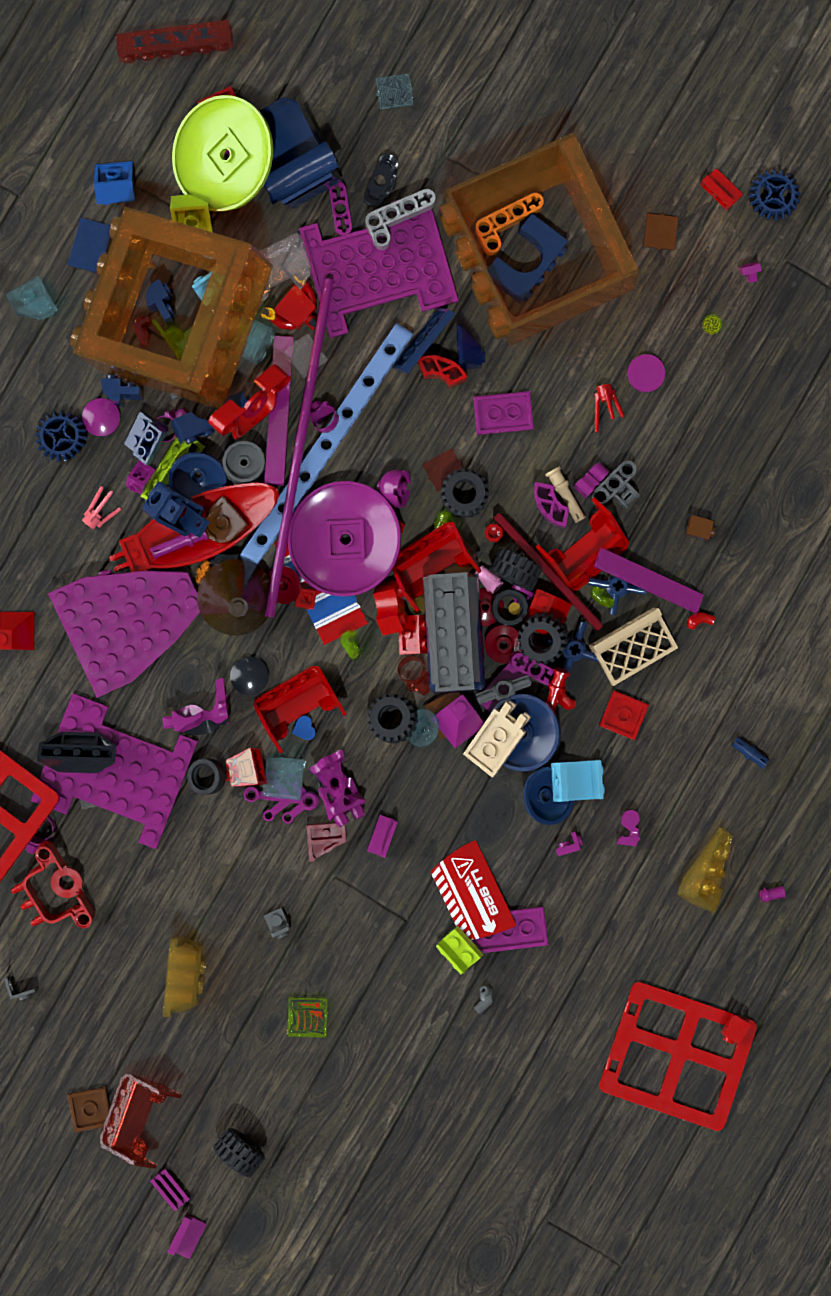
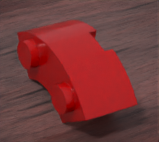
(443, 369)
(390, 608)

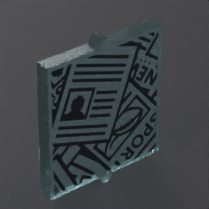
(394, 91)

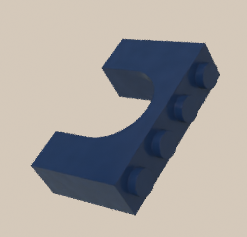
(550, 246)

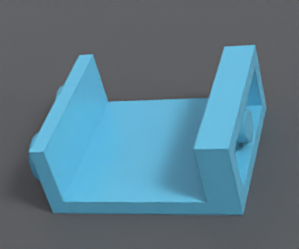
(577, 780)

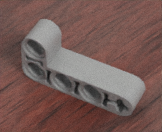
(402, 215)

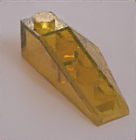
(704, 877)

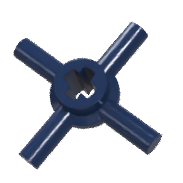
(616, 594)
(580, 646)

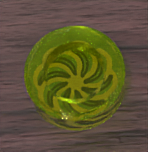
(712, 324)

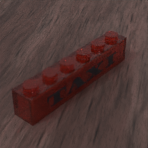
(174, 41)

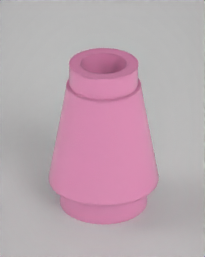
(489, 580)

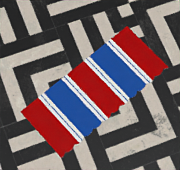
(331, 613)

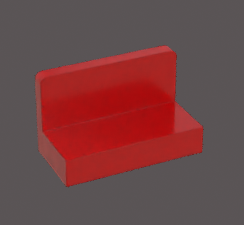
(721, 189)

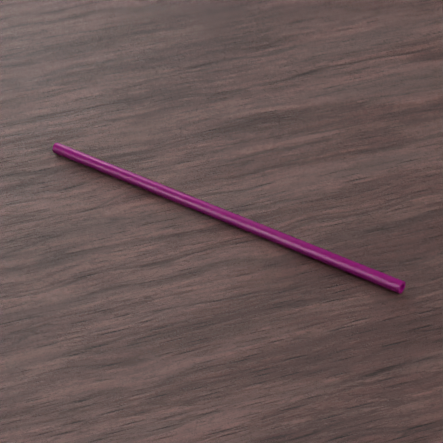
(299, 448)

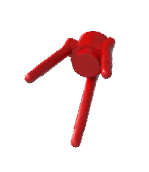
(606, 394)

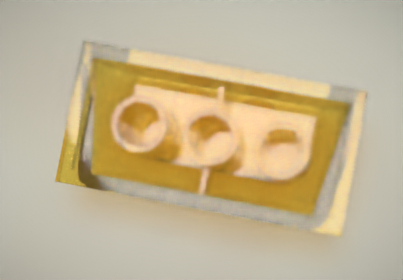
(183, 976)

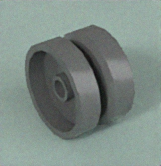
(244, 452)

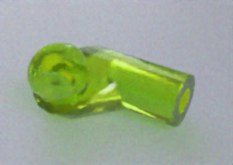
(442, 518)
(601, 600)

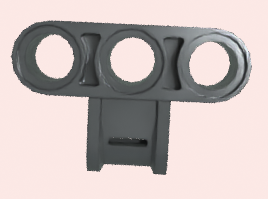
(623, 489)

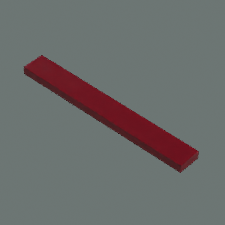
(548, 572)

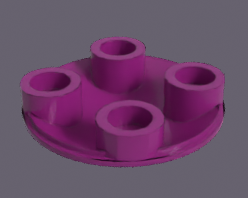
(101, 417)

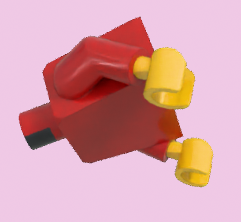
(295, 309)

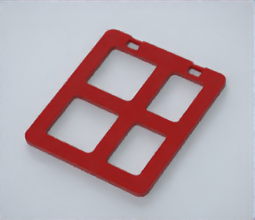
(23, 831)
(680, 1052)

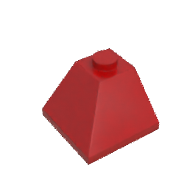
(548, 603)
(17, 630)

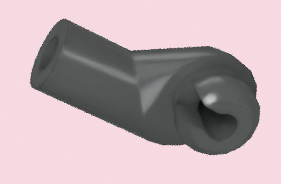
(486, 999)

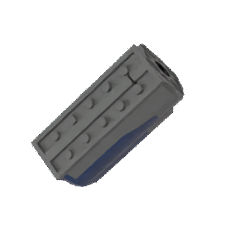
(454, 632)

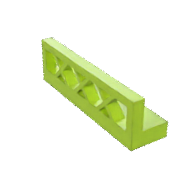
(162, 472)

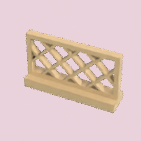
(630, 630)

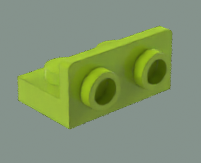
(459, 950)

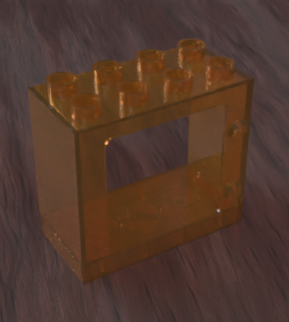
(534, 173)

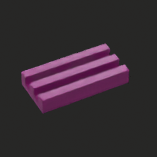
(179, 1202)

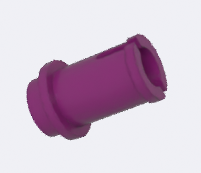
(772, 894)

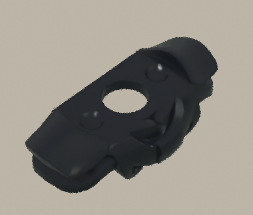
(387, 168)

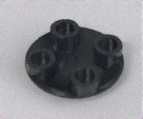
(249, 676)

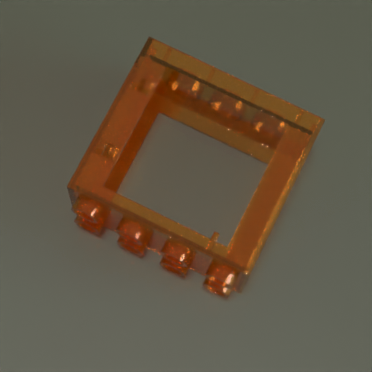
(219, 327)

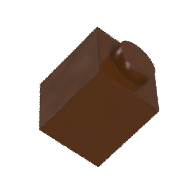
(700, 528)

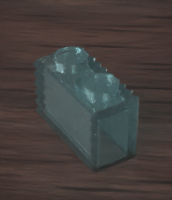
(257, 341)

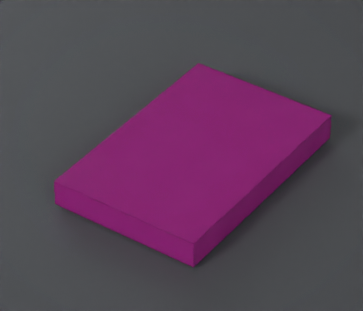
(503, 413)

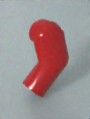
(698, 618)
(566, 702)

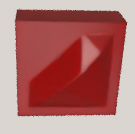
(306, 599)

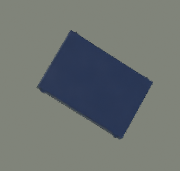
(89, 244)

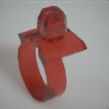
(418, 684)

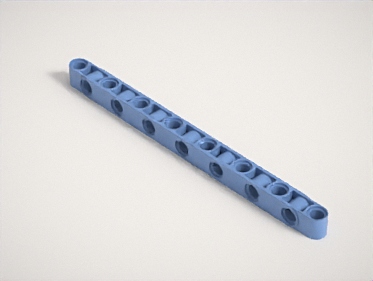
(318, 457)

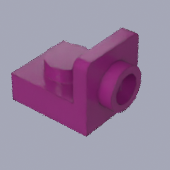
(139, 477)
(566, 847)

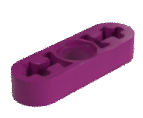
(343, 194)
(520, 667)

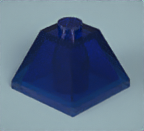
(468, 350)

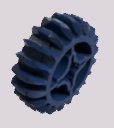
(769, 189)
(63, 428)

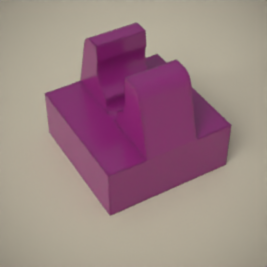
(750, 271)

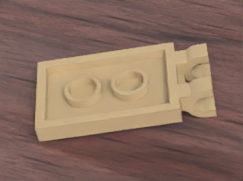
(497, 739)

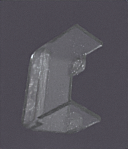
(288, 261)

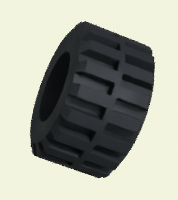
(471, 477)
(516, 569)
(532, 648)
(379, 709)
(239, 1152)

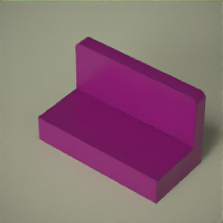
(382, 836)
(187, 1236)

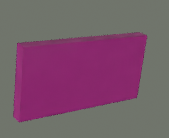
(528, 932)

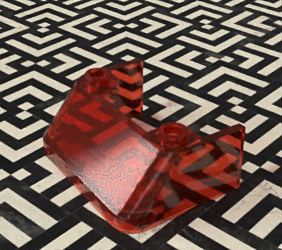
(128, 1117)

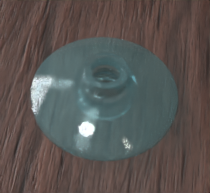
(421, 737)

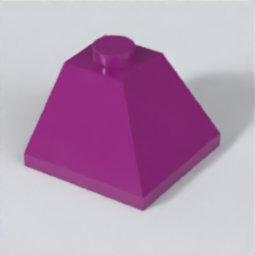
(459, 721)

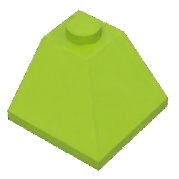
(191, 211)

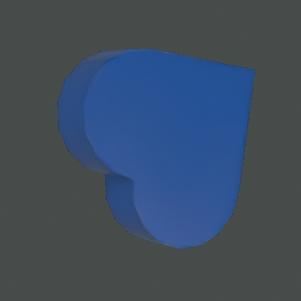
(304, 728)

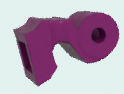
(591, 480)
(629, 820)

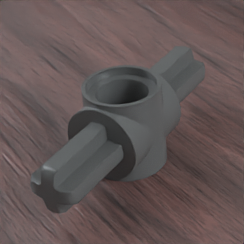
(492, 693)

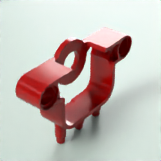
(240, 420)
(63, 870)

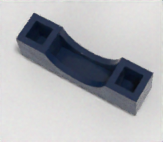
(190, 427)

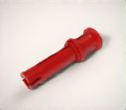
(557, 686)

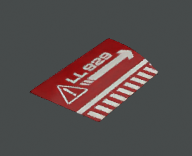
(472, 893)

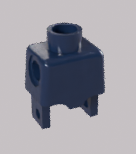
(167, 504)

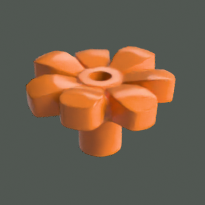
(202, 570)

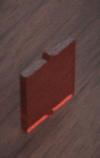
(441, 467)

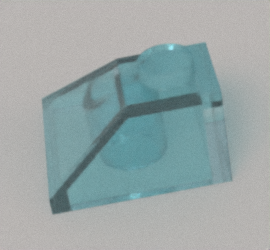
(32, 300)
(284, 778)

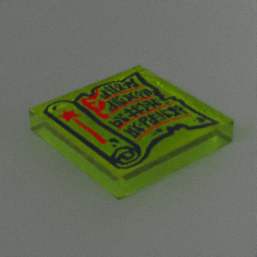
(307, 1017)

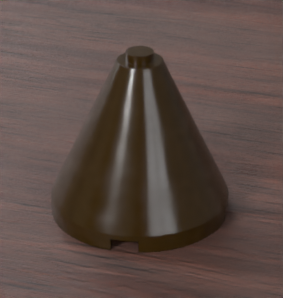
(234, 596)

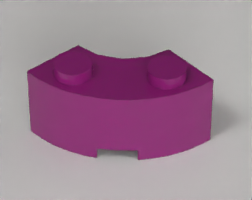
(549, 506)

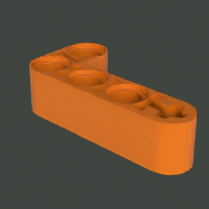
(511, 220)

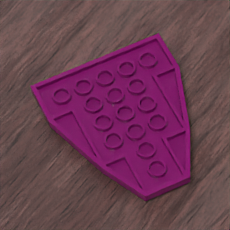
(124, 621)

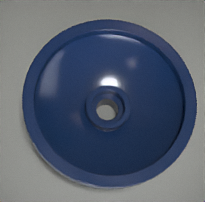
(183, 476)
(544, 809)

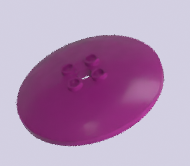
(318, 531)

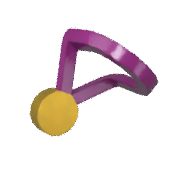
(514, 608)

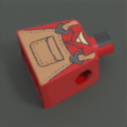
(246, 769)

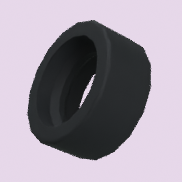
(523, 609)
(193, 778)

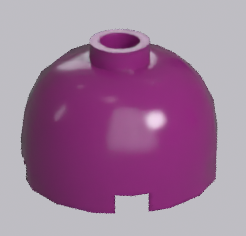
(394, 487)

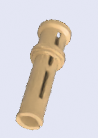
(561, 486)

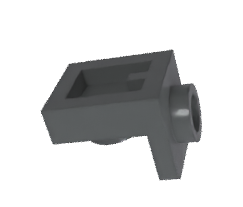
(277, 923)

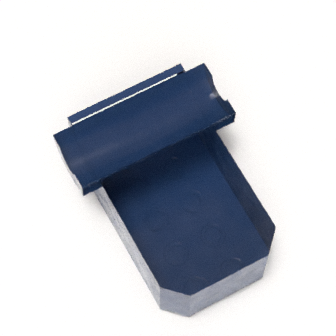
(300, 161)

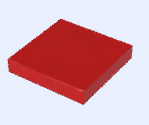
(624, 715)

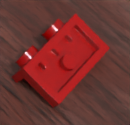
(413, 638)

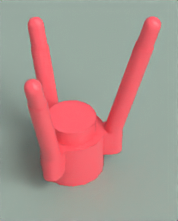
(92, 517)

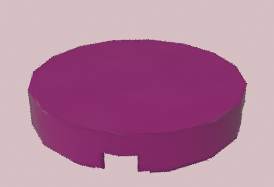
(646, 373)

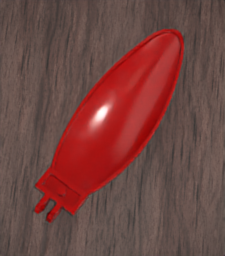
(251, 500)

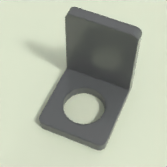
(23, 995)

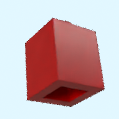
(735, 1029)

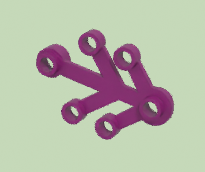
(284, 802)

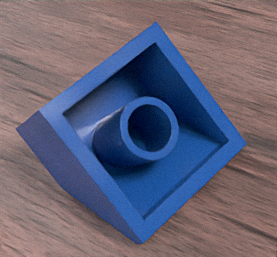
(114, 182)

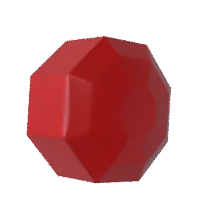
(493, 533)

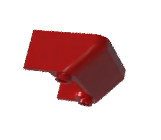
(430, 557)
(577, 563)
(293, 700)

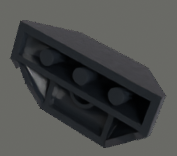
(77, 752)

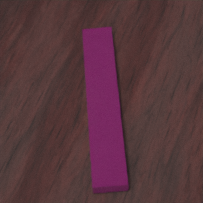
(648, 580)

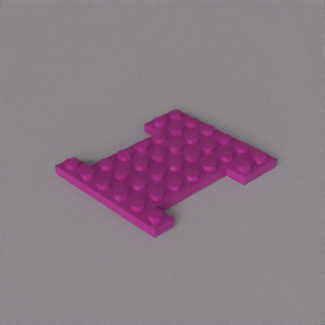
(373, 276)
(137, 786)

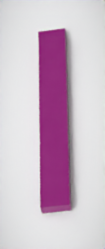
(278, 419)

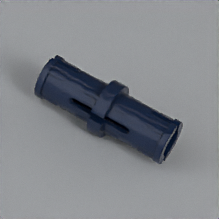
(750, 752)

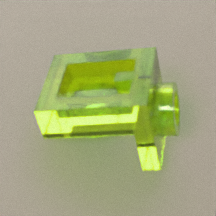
(350, 648)

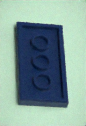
(423, 340)

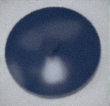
(542, 733)

